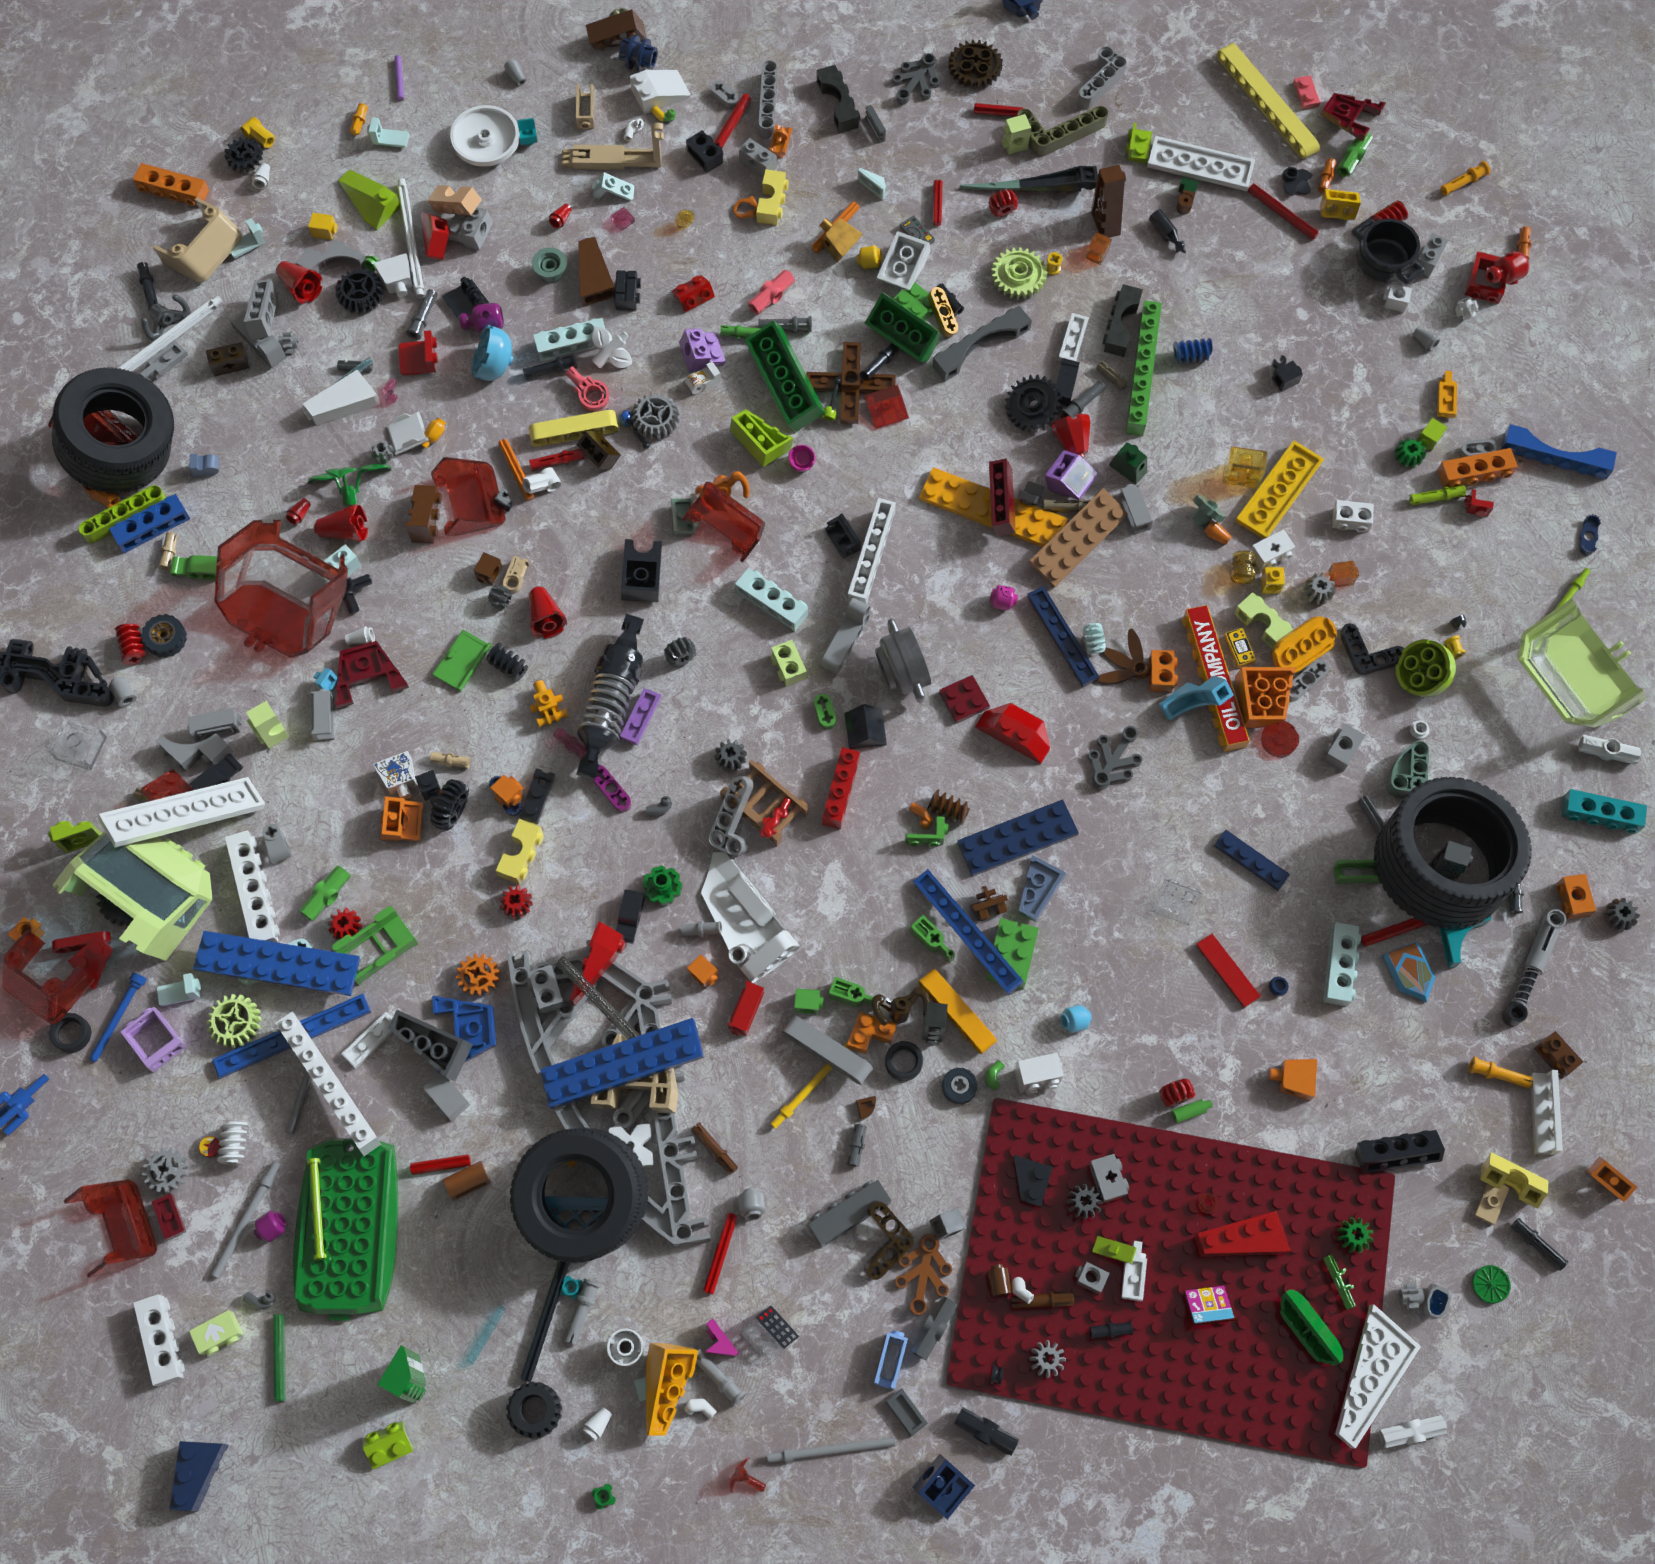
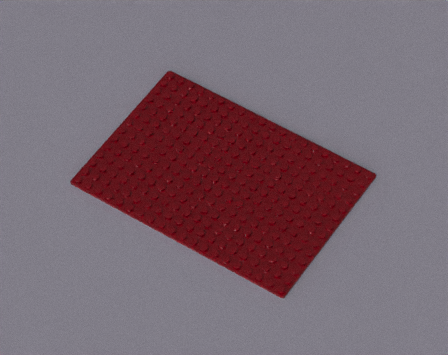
(1216, 1380)

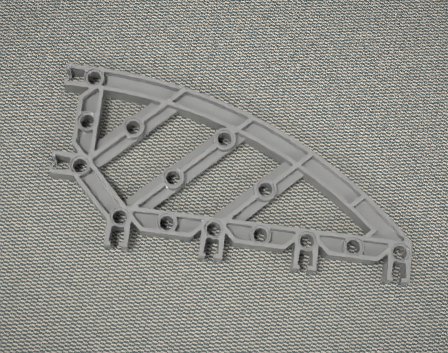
(540, 1038)

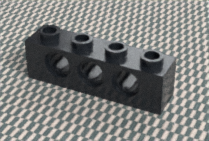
(1414, 1150)

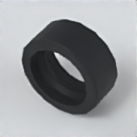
(82, 1041)
(903, 1045)

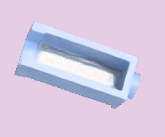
(891, 1360)

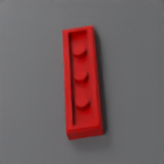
(1228, 970)

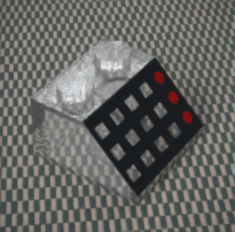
(769, 1335)

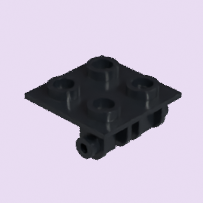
(464, 297)

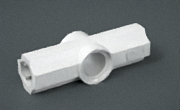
(1619, 752)
(1413, 1431)

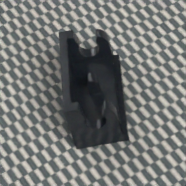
(843, 536)

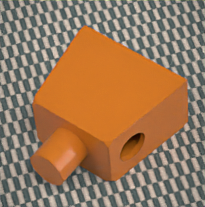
(1296, 1077)

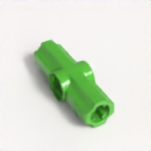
(1353, 156)
(325, 893)

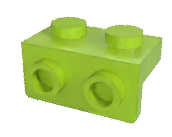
(387, 1444)

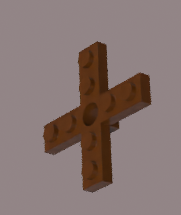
(850, 391)

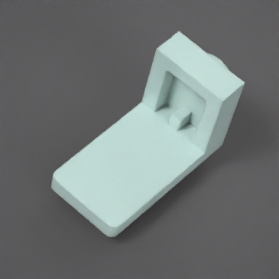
(386, 137)
(613, 185)
(250, 240)
(179, 991)

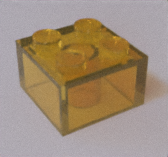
(1244, 467)

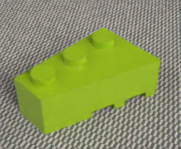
(759, 438)

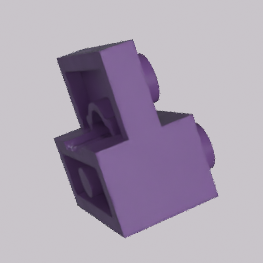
(700, 349)

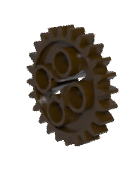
(975, 64)

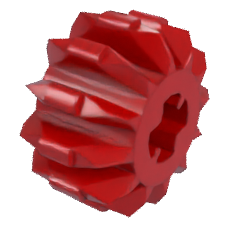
(1003, 202)
(514, 909)
(340, 919)
(1177, 1092)

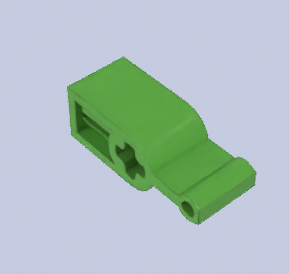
(195, 567)
(924, 931)
(844, 990)

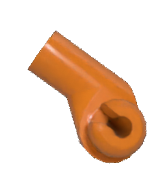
(923, 813)

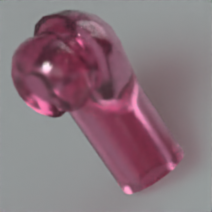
(388, 391)

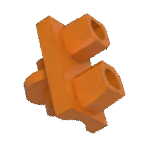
(780, 140)

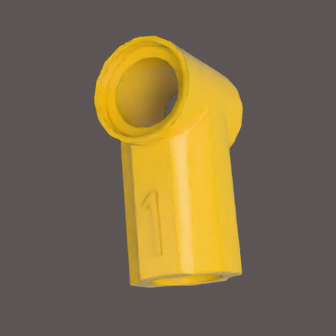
(255, 130)

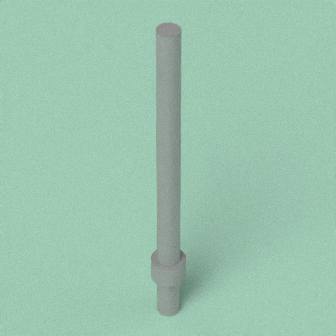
(266, 1181)
(790, 1454)

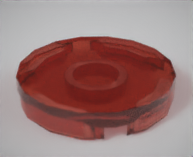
(1280, 739)

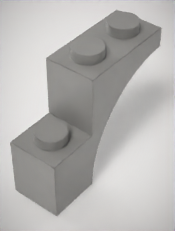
(336, 255)
(186, 755)

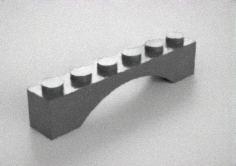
(1010, 325)

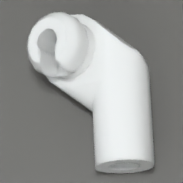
(1019, 1290)

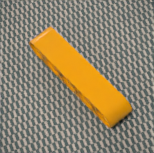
(958, 1011)

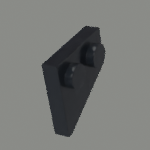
(1032, 1180)

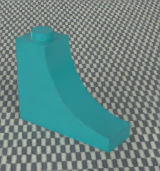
(1452, 942)

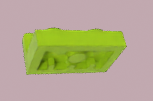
(1139, 144)

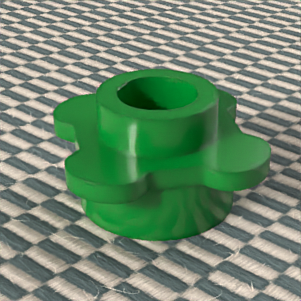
(597, 1494)

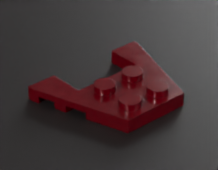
(1344, 111)
(362, 665)

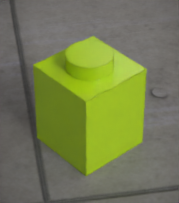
(1432, 434)

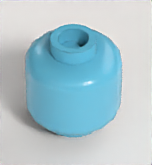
(1075, 1018)

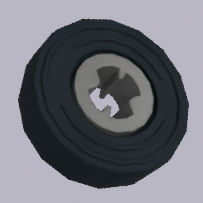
(968, 1080)

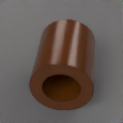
(999, 1281)

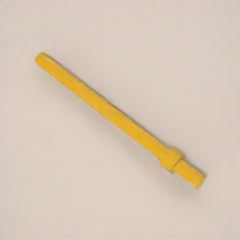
(787, 1110)

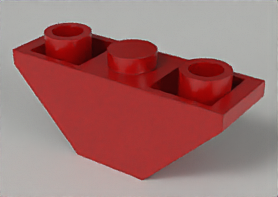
(434, 235)

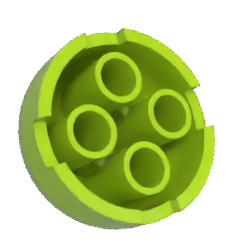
(1425, 668)

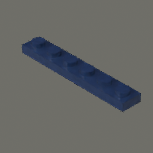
(1063, 636)

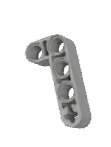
(1112, 70)
(268, 348)
(847, 635)
(734, 814)

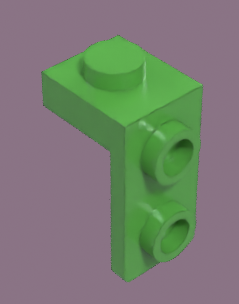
(931, 840)

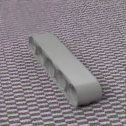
(768, 99)
(827, 1050)

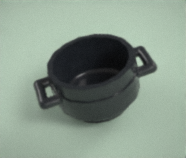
(1388, 250)

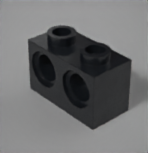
(704, 151)

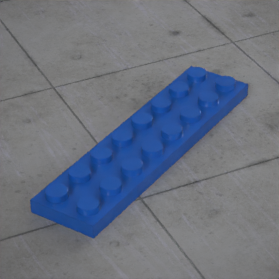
(277, 963)
(622, 1063)

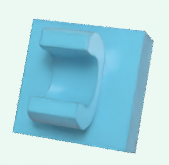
(326, 679)

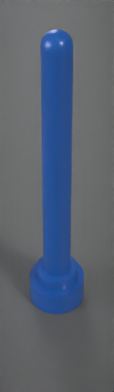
(136, 982)

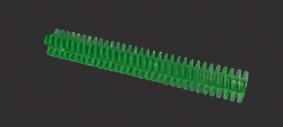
(278, 1358)

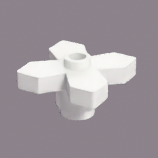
(639, 1137)

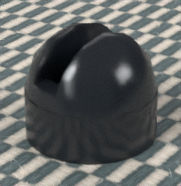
(1458, 621)

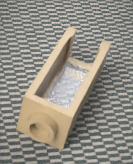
(585, 108)

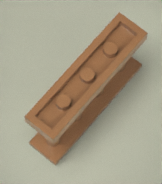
(755, 819)

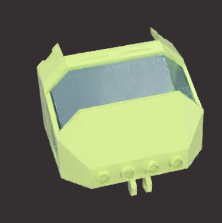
(149, 882)

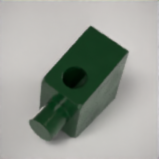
(1130, 463)

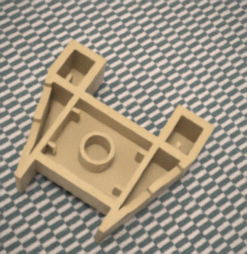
(662, 1086)

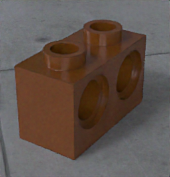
(1558, 1054)

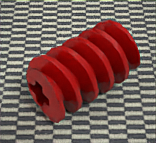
(1395, 211)
(130, 643)

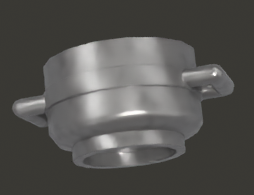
(903, 662)

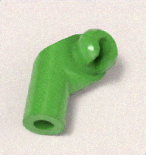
(991, 1075)

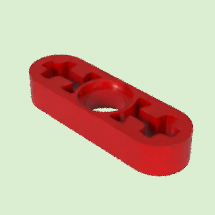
(77, 942)

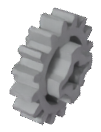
(163, 1179)

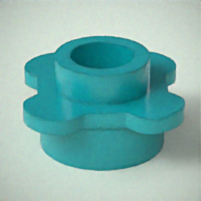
(568, 1281)

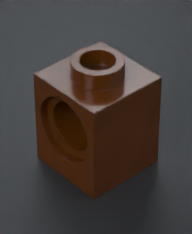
(487, 568)

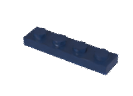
(1252, 860)

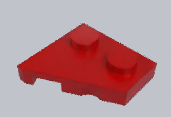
(93, 958)

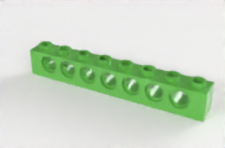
(1143, 368)

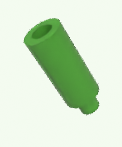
(1191, 1110)

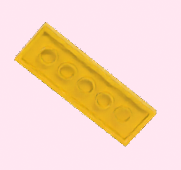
(1279, 490)

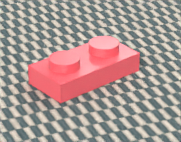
(1306, 92)

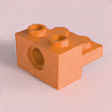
(391, 819)

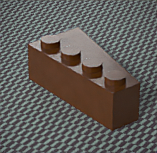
(1108, 201)

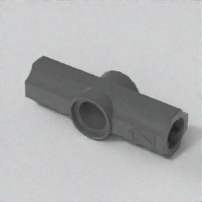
(934, 1328)

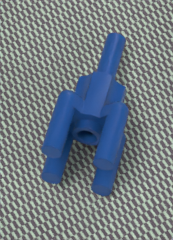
(17, 1103)

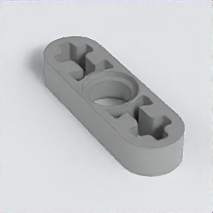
(1309, 672)

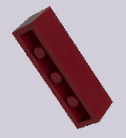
(1002, 497)

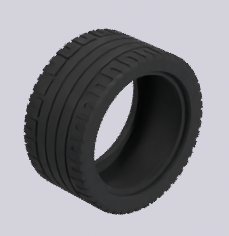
(1480, 815)

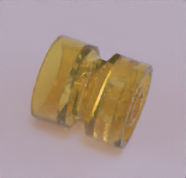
(1244, 567)

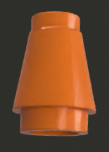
(1217, 532)

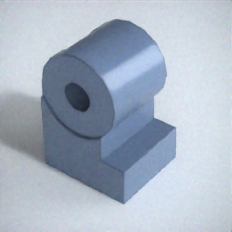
(204, 465)

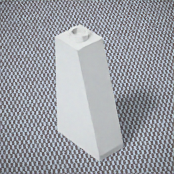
(341, 399)

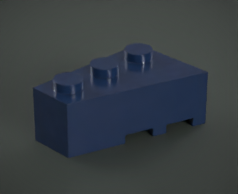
(194, 1472)

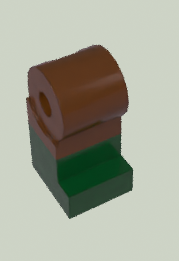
(1188, 190)

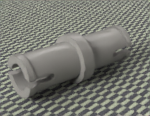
(701, 928)

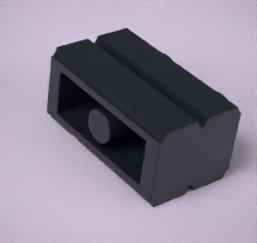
(627, 290)

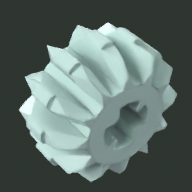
(1094, 638)

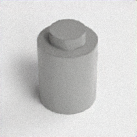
(122, 691)

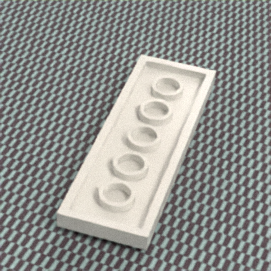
(1201, 163)

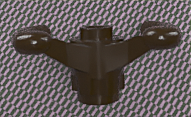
(898, 1007)

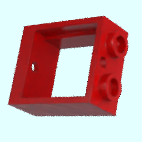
(1474, 290)

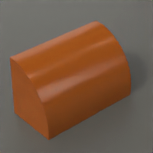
(466, 1180)

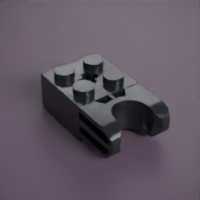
(641, 573)

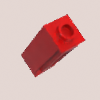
(745, 1009)

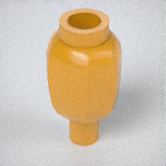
(434, 431)

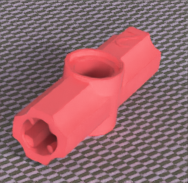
(771, 292)

